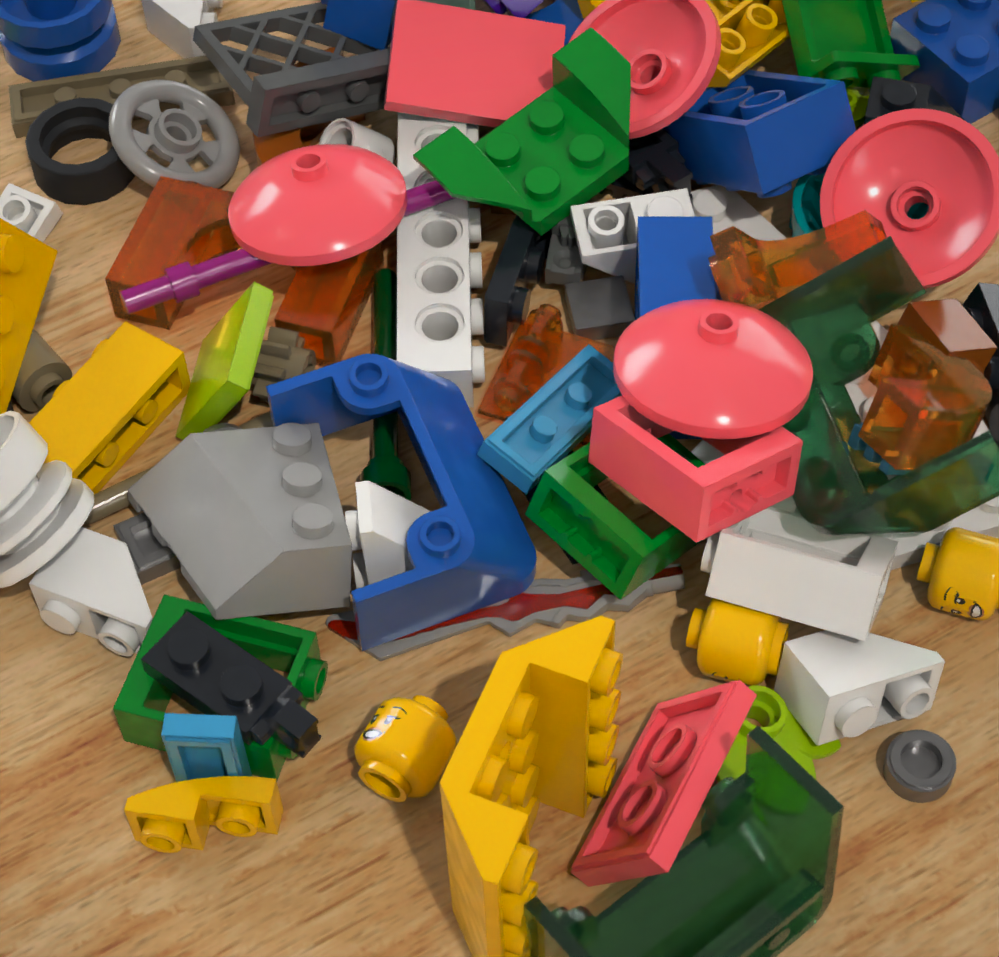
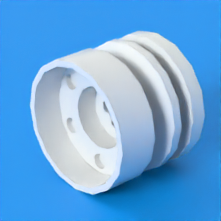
(38, 501)

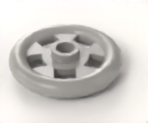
(173, 133)

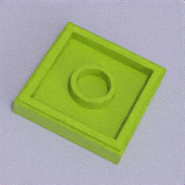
(226, 361)

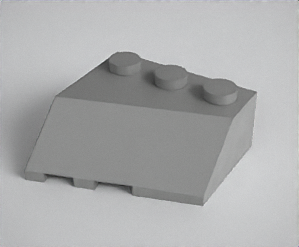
(252, 520)

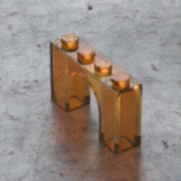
(193, 225)

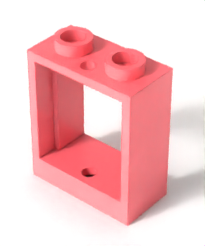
(693, 499)

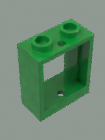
(596, 530)
(280, 646)

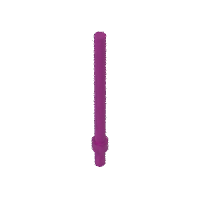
(184, 281)

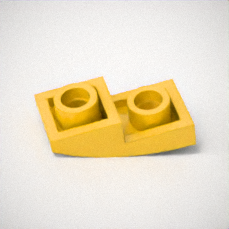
(182, 811)

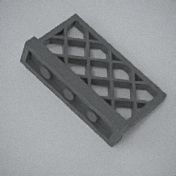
(291, 95)

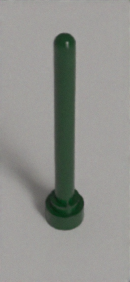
(385, 466)

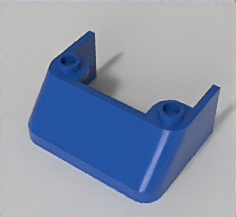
(465, 551)

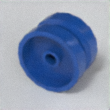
(58, 36)

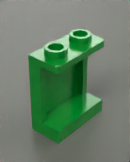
(844, 41)

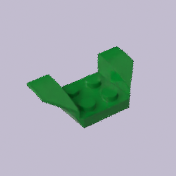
(551, 150)

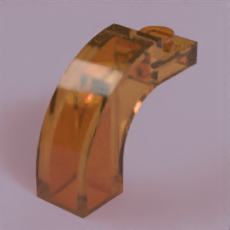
(763, 271)
(922, 401)

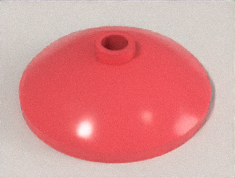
(670, 53)
(926, 160)
(317, 205)
(712, 369)

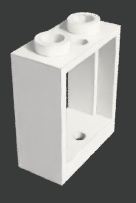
(799, 574)

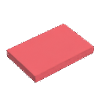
(467, 62)
(663, 785)

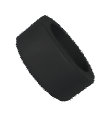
(75, 182)

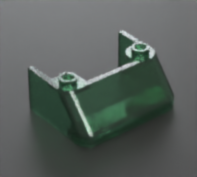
(834, 483)
(735, 890)

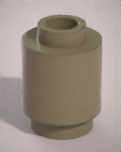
(39, 374)

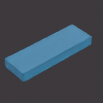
(551, 420)

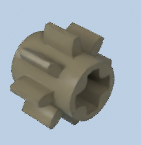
(281, 359)

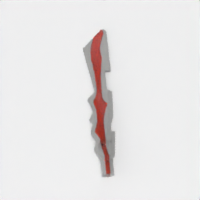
(543, 602)

